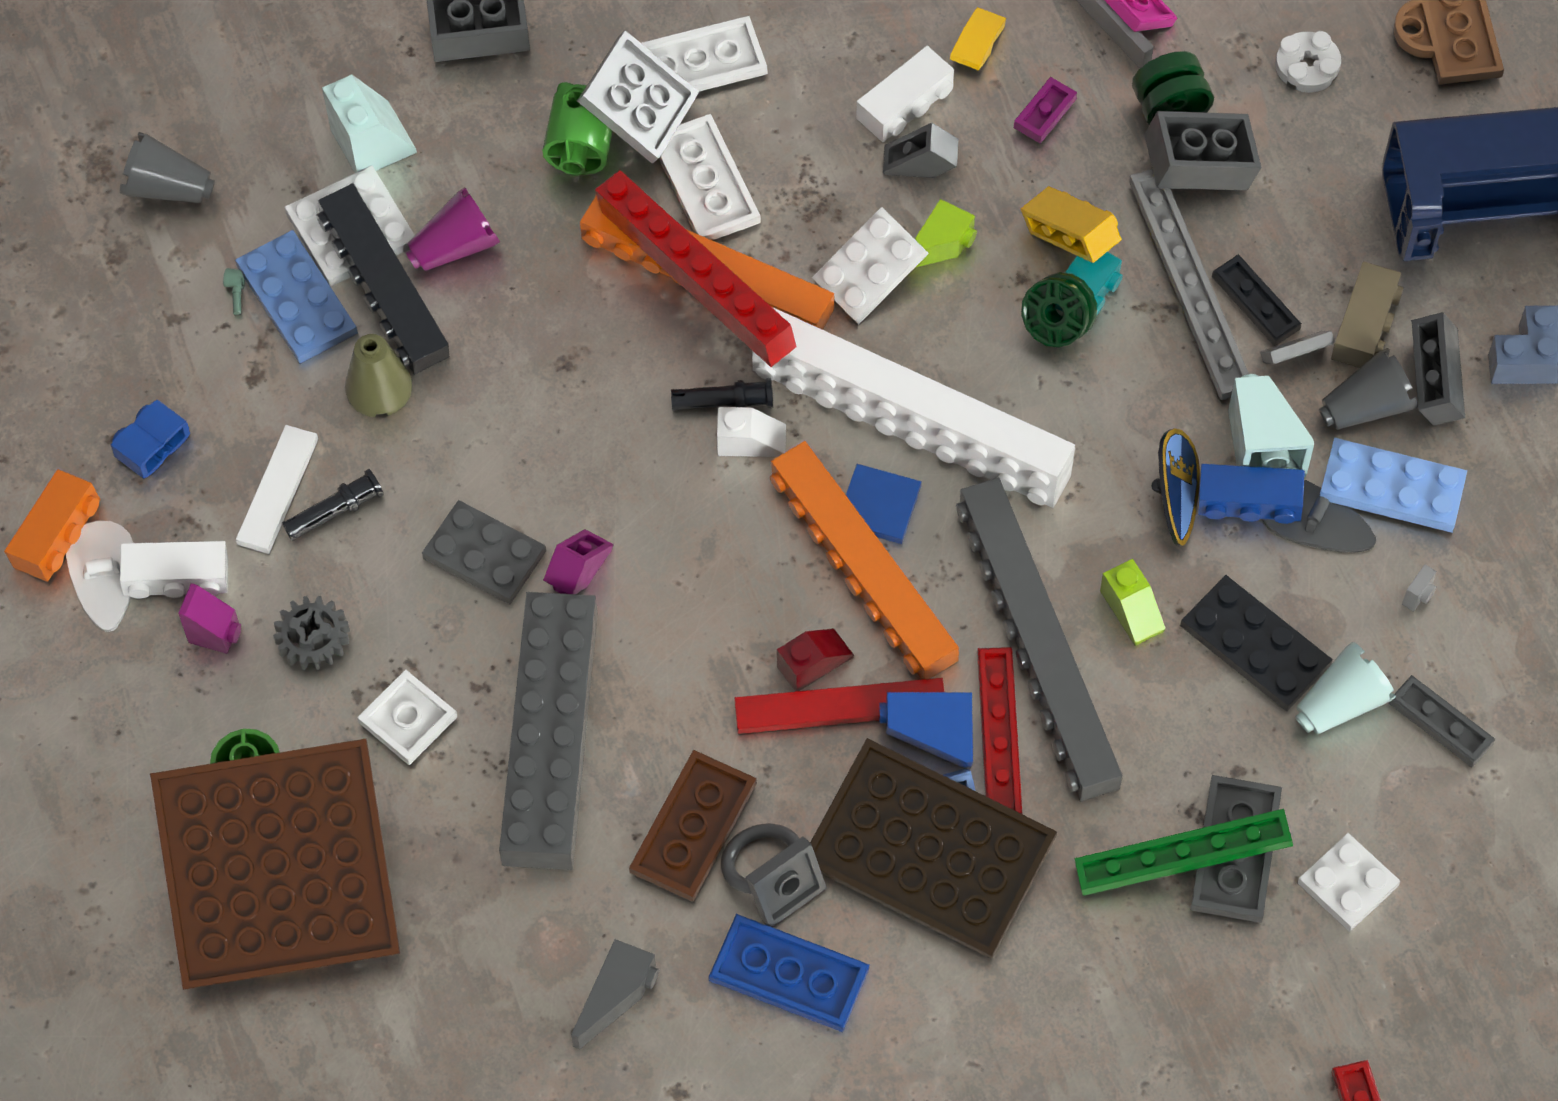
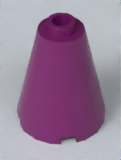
(451, 234)

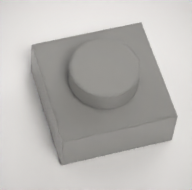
(1420, 589)

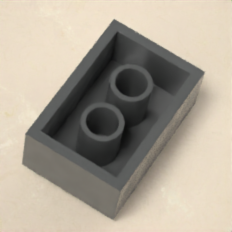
(477, 28)
(1202, 150)

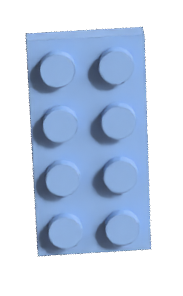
(1393, 485)

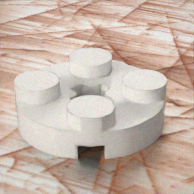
(1308, 45)

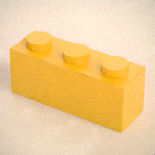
(1071, 224)

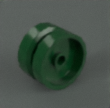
(1172, 85)

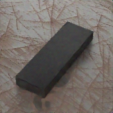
(1256, 300)

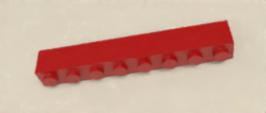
(696, 268)

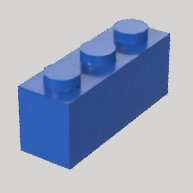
(1251, 493)

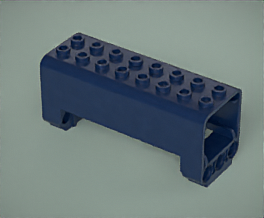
(1468, 173)

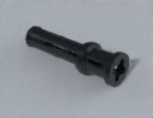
(737, 395)
(347, 498)

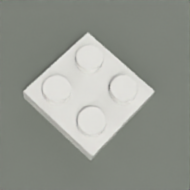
(407, 717)
(1348, 882)

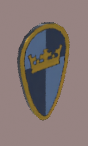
(1178, 483)

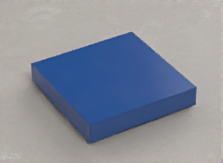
(884, 500)

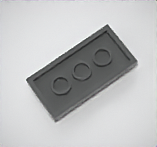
(1240, 885)

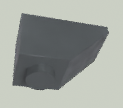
(921, 153)

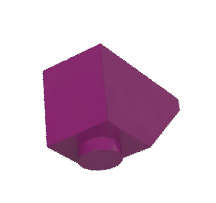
(576, 562)
(208, 620)

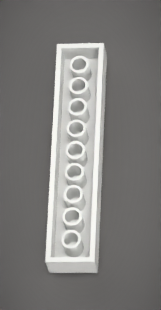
(923, 413)

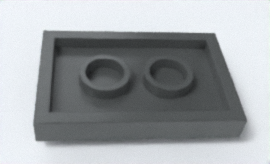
(484, 552)

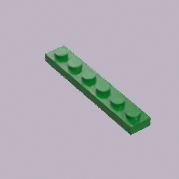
(1183, 852)

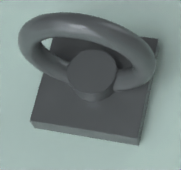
(781, 882)

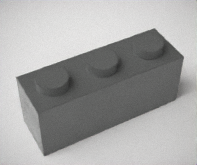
(1438, 369)

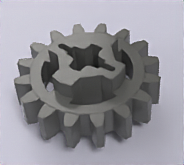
(321, 642)

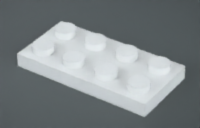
(712, 54)
(707, 180)

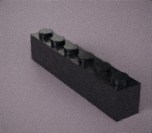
(382, 278)

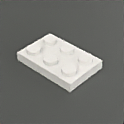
(870, 265)

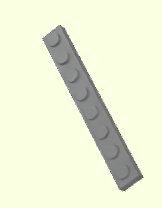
(1190, 282)

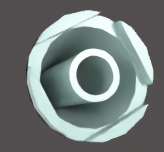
(1344, 692)

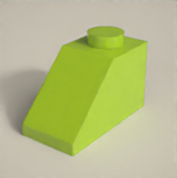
(946, 233)
(1132, 601)

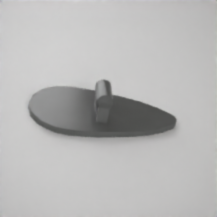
(1325, 525)

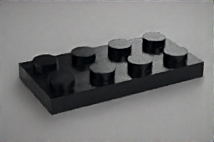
(1256, 642)

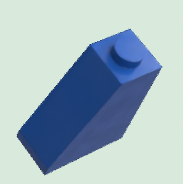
(932, 722)

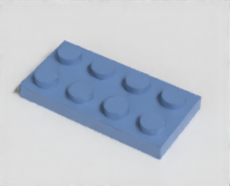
(296, 296)

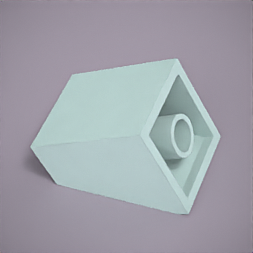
(365, 125)
(1266, 427)

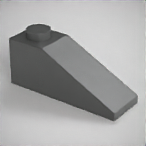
(617, 988)

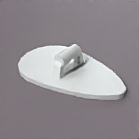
(96, 572)

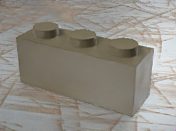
(1367, 315)

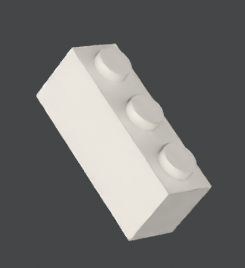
(905, 94)
(172, 567)

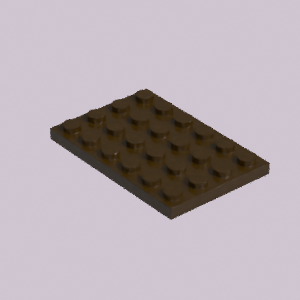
(930, 848)

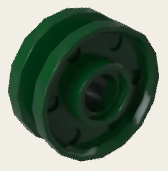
(1044, 321)

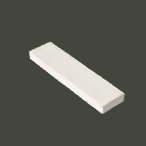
(277, 489)

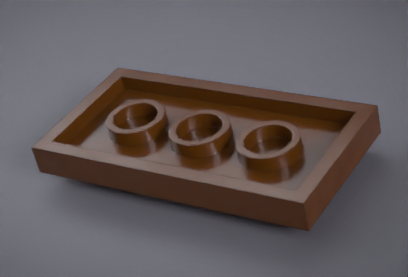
(693, 825)

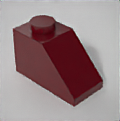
(811, 657)

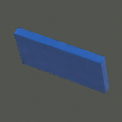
(789, 972)

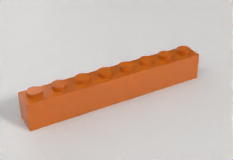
(773, 285)
(864, 562)

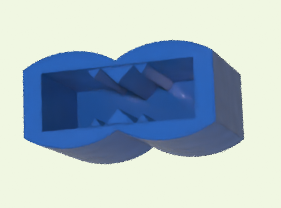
(150, 438)

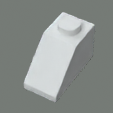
(749, 433)

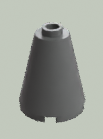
(164, 174)
(1369, 394)

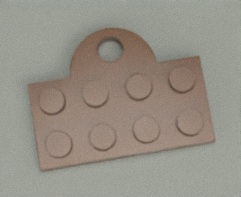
(1452, 34)

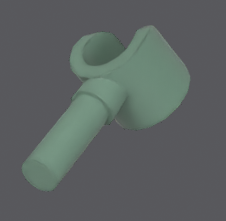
(234, 279)

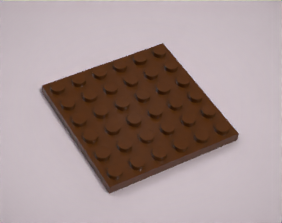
(274, 863)

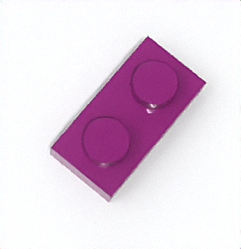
(1045, 110)

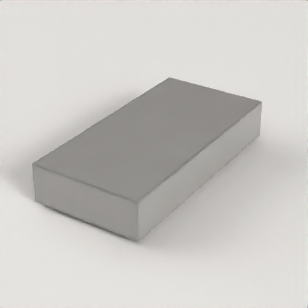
(1297, 347)

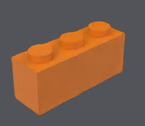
(52, 525)

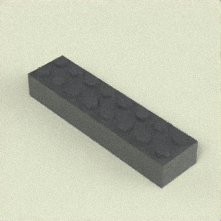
(549, 731)

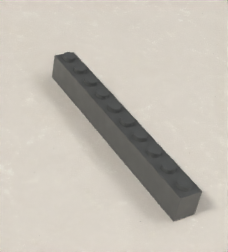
(1039, 640)

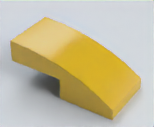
(977, 38)

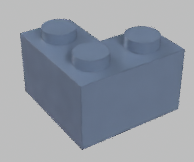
(1531, 354)

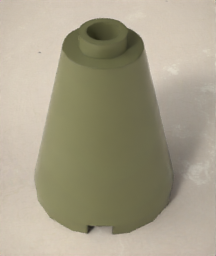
(377, 378)

